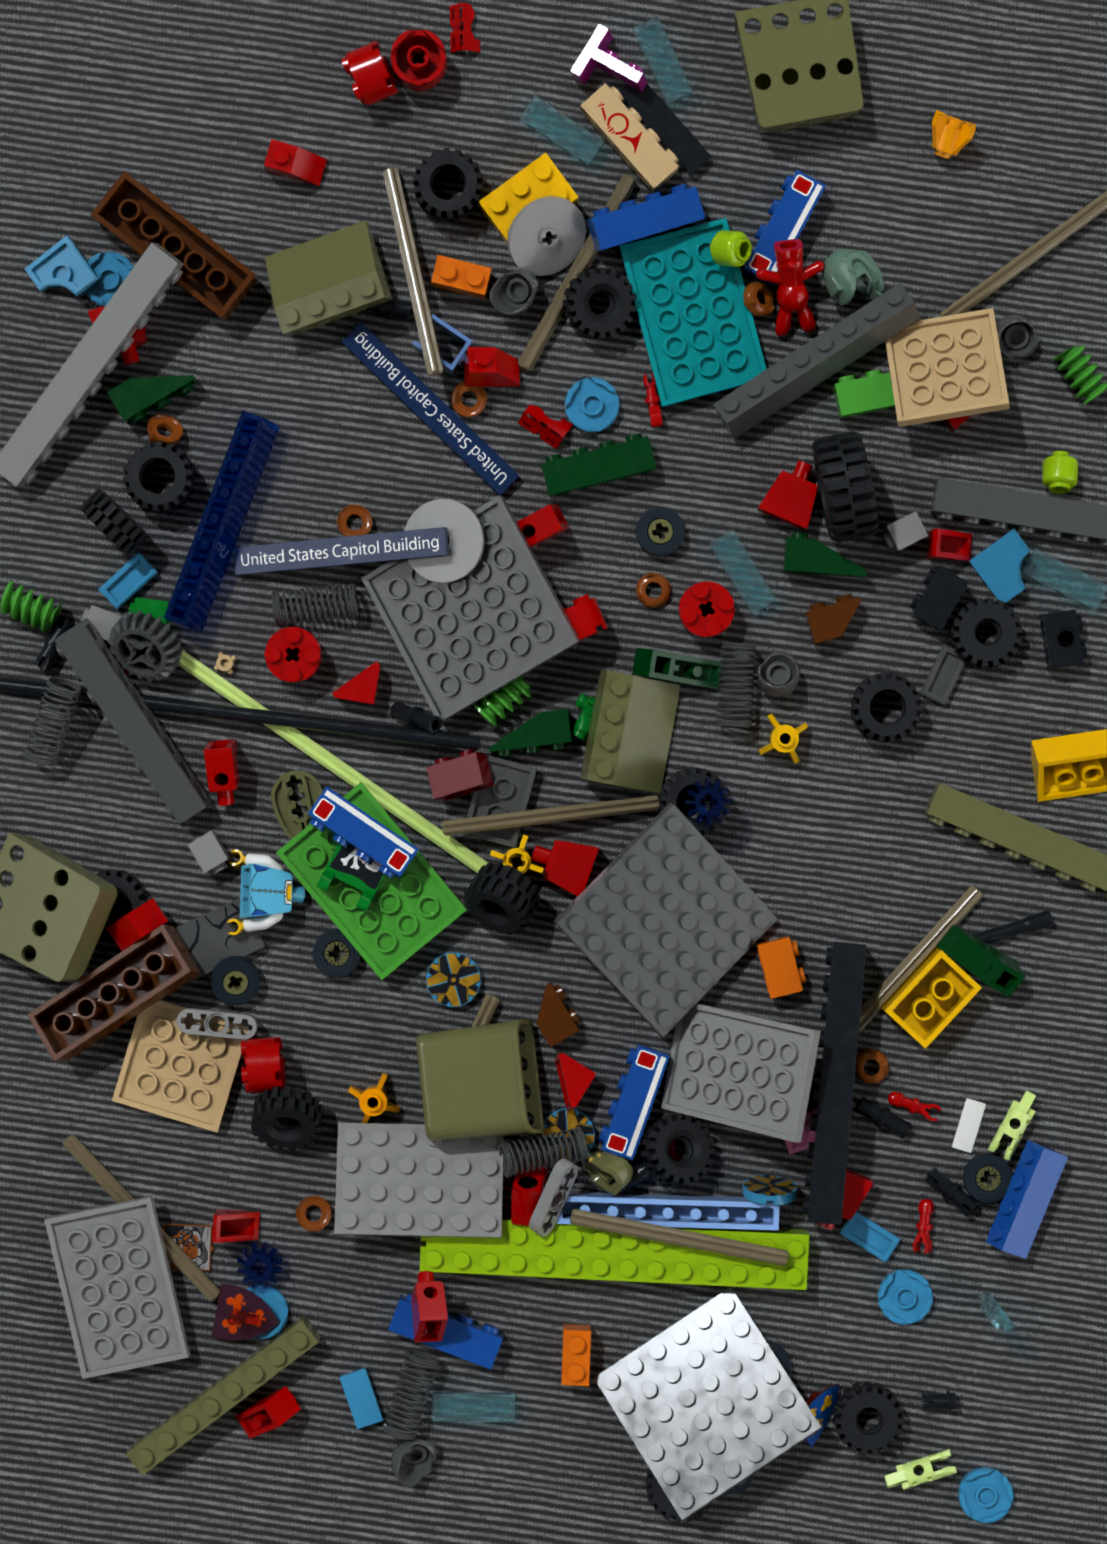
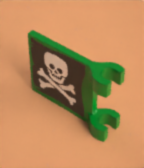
(353, 871)

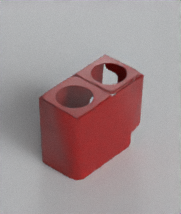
(525, 1201)

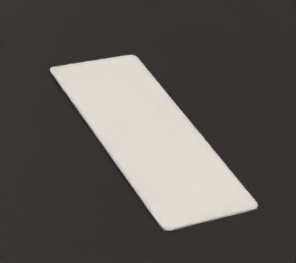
(968, 1125)

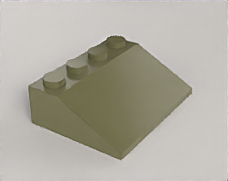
(326, 279)
(630, 731)

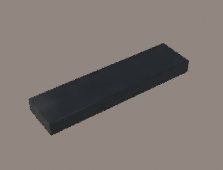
(667, 126)

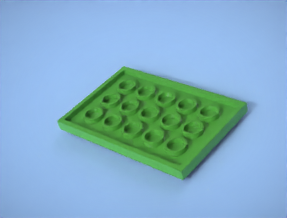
(403, 910)

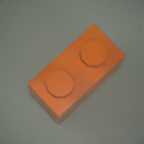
(461, 277)
(780, 966)
(576, 1355)

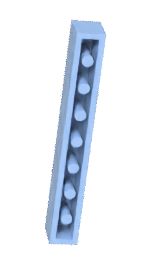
(677, 1210)

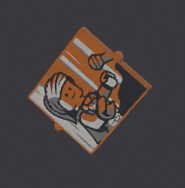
(194, 1241)

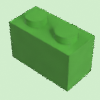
(863, 394)

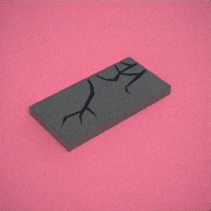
(209, 939)

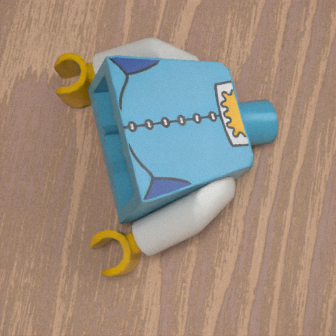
(264, 892)

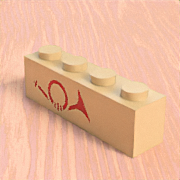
(629, 138)

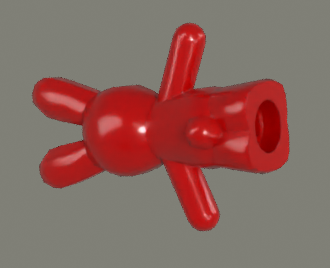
(792, 291)

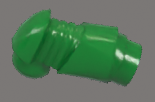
(582, 724)

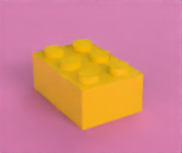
(531, 183)
(931, 998)

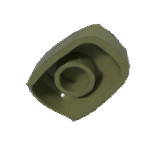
(608, 1171)

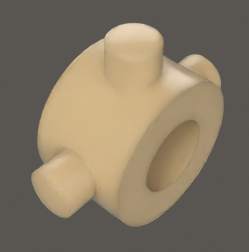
(225, 663)

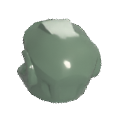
(843, 275)

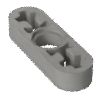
(197, 1014)
(553, 1197)

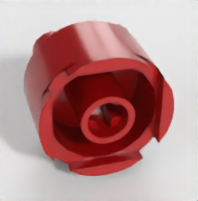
(418, 43)
(371, 74)
(721, 605)
(585, 616)
(277, 654)
(263, 1064)

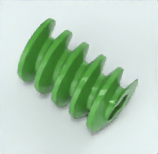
(1081, 373)
(29, 608)
(502, 699)

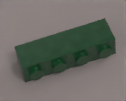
(598, 466)

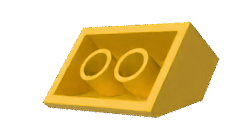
(1070, 765)

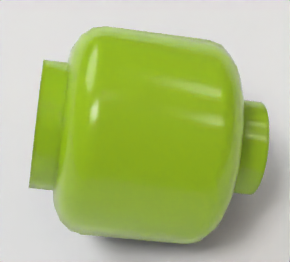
(730, 248)
(1060, 472)

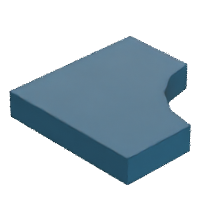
(63, 267)
(1001, 565)

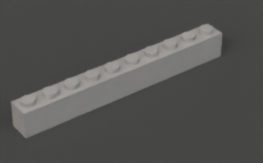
(88, 363)

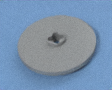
(530, 227)
(464, 535)

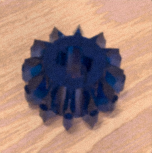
(702, 808)
(264, 1257)

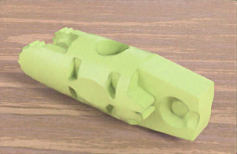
(1024, 1114)
(905, 1472)

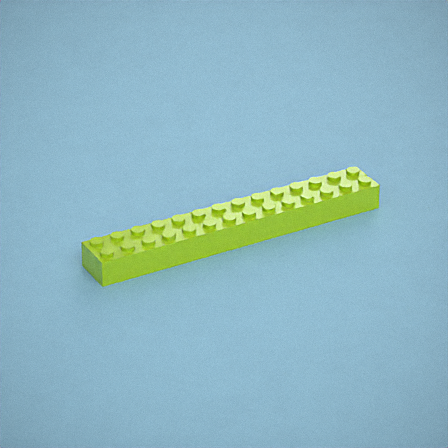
(603, 1255)

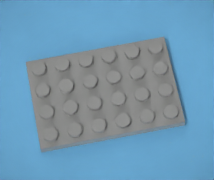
(741, 1071)
(414, 1187)
(117, 1287)

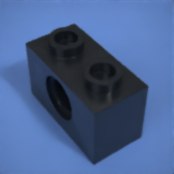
(1055, 654)

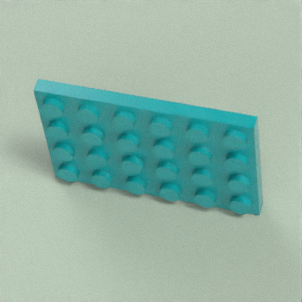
(692, 314)

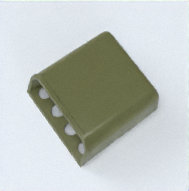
(800, 70)
(51, 909)
(477, 1082)

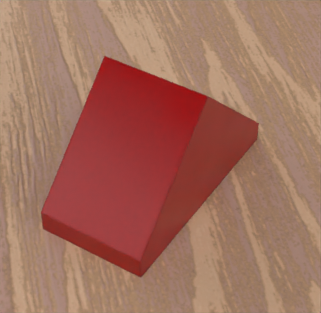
(949, 545)
(361, 687)
(137, 924)
(573, 1079)
(235, 1225)

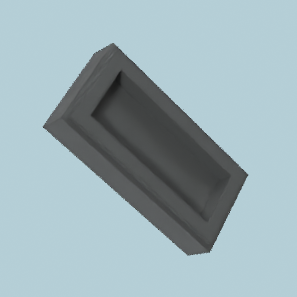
(943, 675)

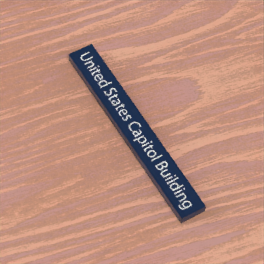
(430, 409)
(341, 551)

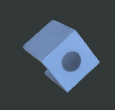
(465, 340)

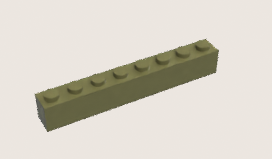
(1018, 837)
(223, 1395)

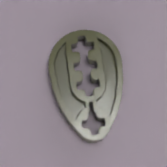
(283, 806)

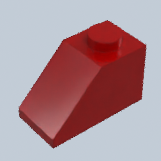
(294, 163)
(490, 368)
(268, 1412)

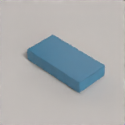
(128, 581)
(870, 1236)
(361, 1398)

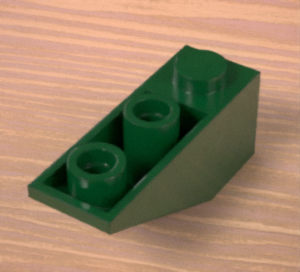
(141, 395)
(543, 729)
(982, 960)

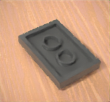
(510, 794)

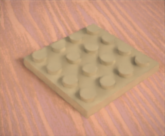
(947, 368)
(178, 1071)

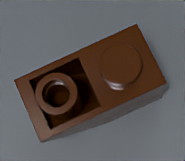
(831, 620)
(554, 1018)

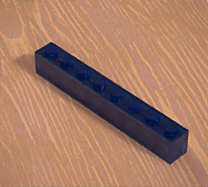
(222, 521)

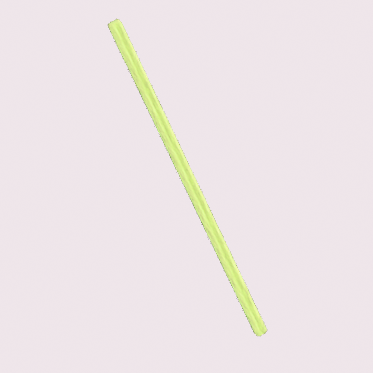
(335, 765)

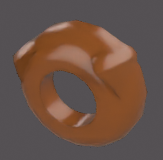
(752, 302)
(465, 410)
(166, 422)
(354, 510)
(641, 590)
(866, 1055)
(325, 1213)

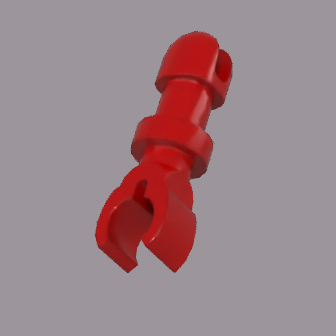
(652, 401)
(913, 1105)
(926, 1209)

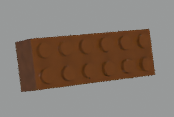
(208, 270)
(113, 993)

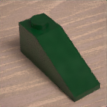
(813, 557)
(677, 668)

